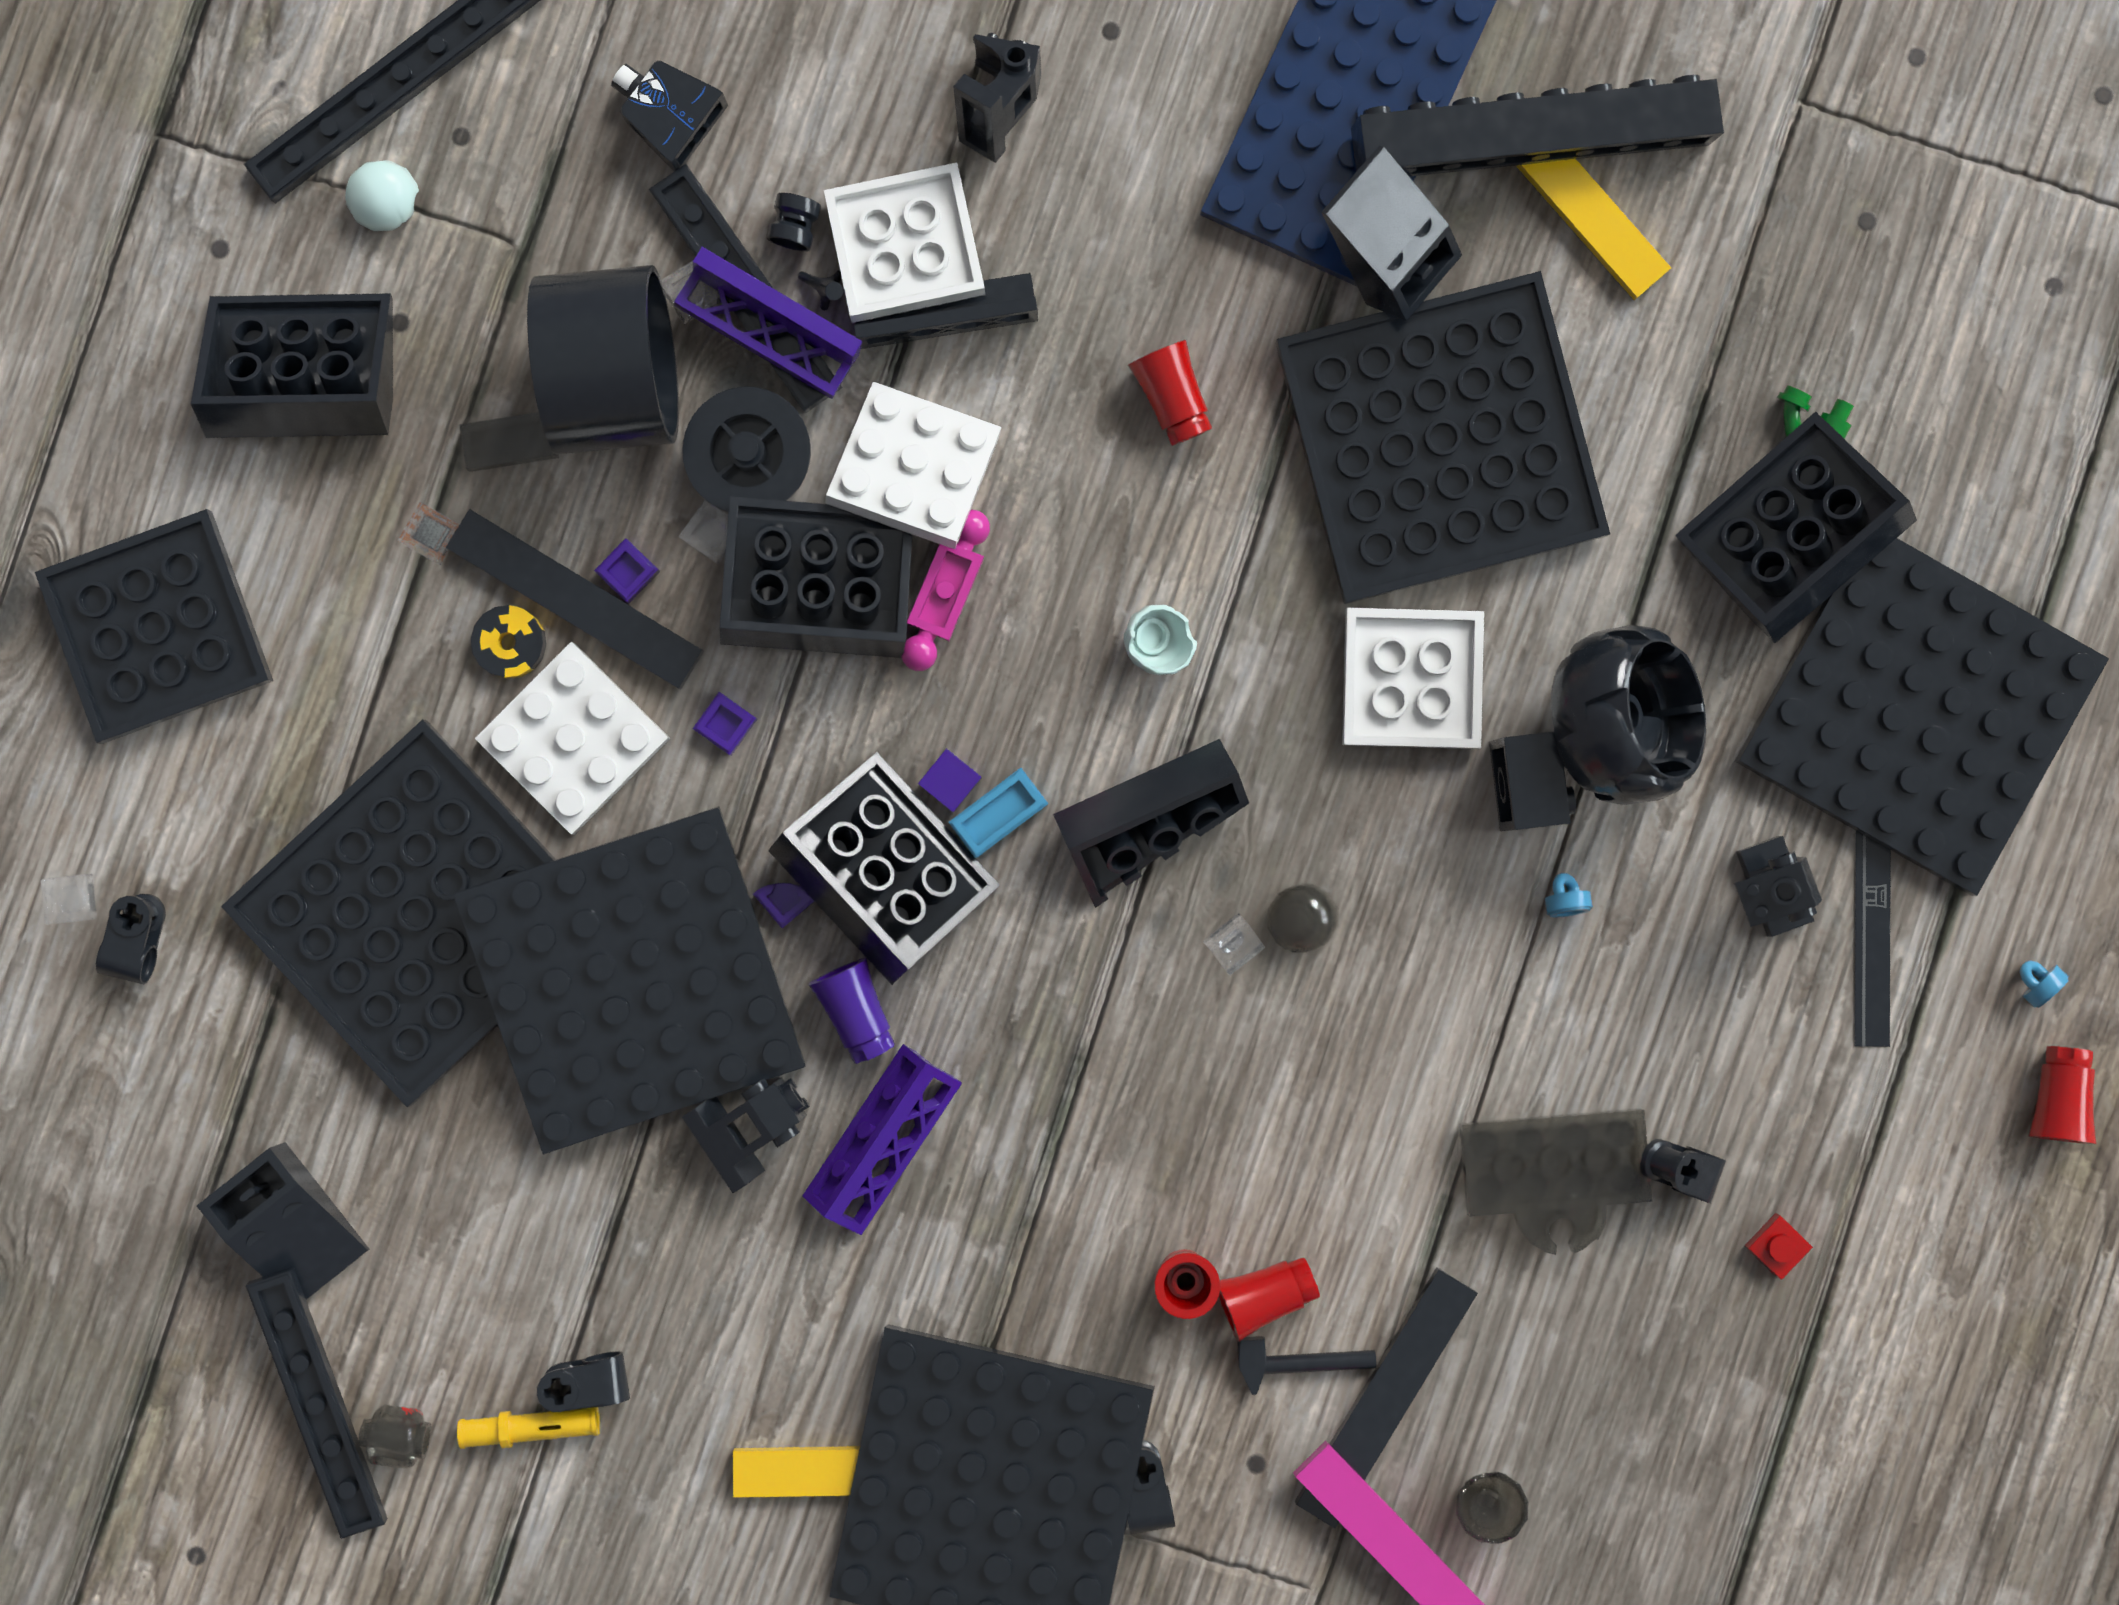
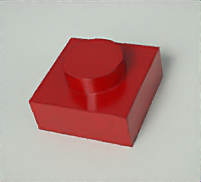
(1778, 1246)

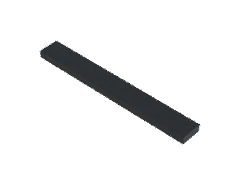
(380, 92)

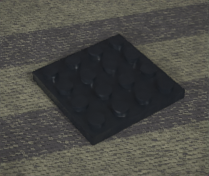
(154, 626)

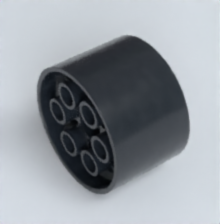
(603, 359)

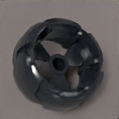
(1628, 715)

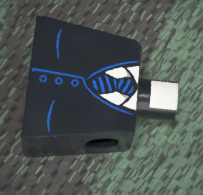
(669, 109)

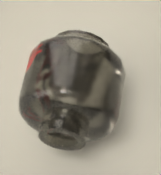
(395, 1436)

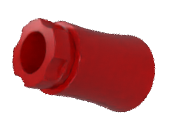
(1173, 391)
(2065, 1097)
(1266, 1295)
(1192, 1299)

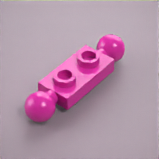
(945, 593)

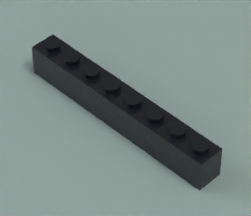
(1543, 127)

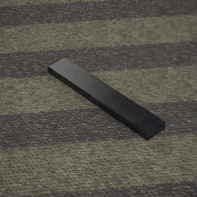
(704, 226)
(575, 599)
(1397, 1379)
(316, 1402)

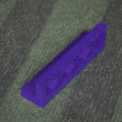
(777, 309)
(874, 1137)

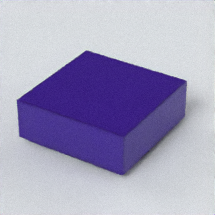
(627, 570)
(725, 723)
(950, 780)

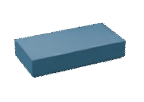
(998, 813)

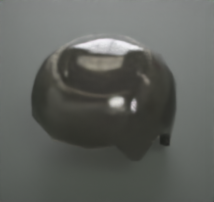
(1303, 918)
(1492, 1508)

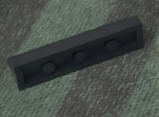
(1006, 303)

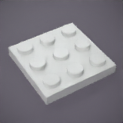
(904, 242)
(913, 465)
(1413, 678)
(572, 738)

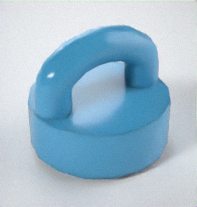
(1567, 903)
(2047, 985)

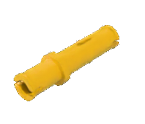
(510, 1428)

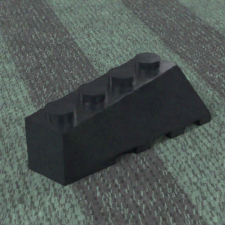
(1149, 817)

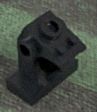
(1002, 101)
(1777, 887)
(772, 1110)

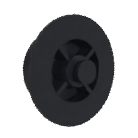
(746, 447)

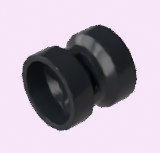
(793, 221)

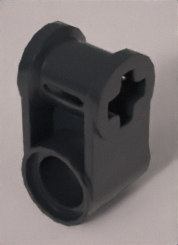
(131, 945)
(1683, 1168)
(592, 1381)
(1151, 1498)

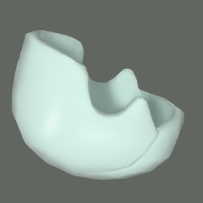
(381, 195)
(1159, 640)

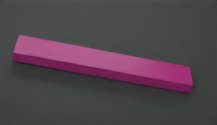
(1381, 1530)

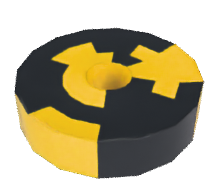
(488, 636)

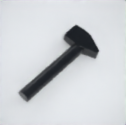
(1255, 1364)

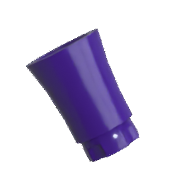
(854, 1010)

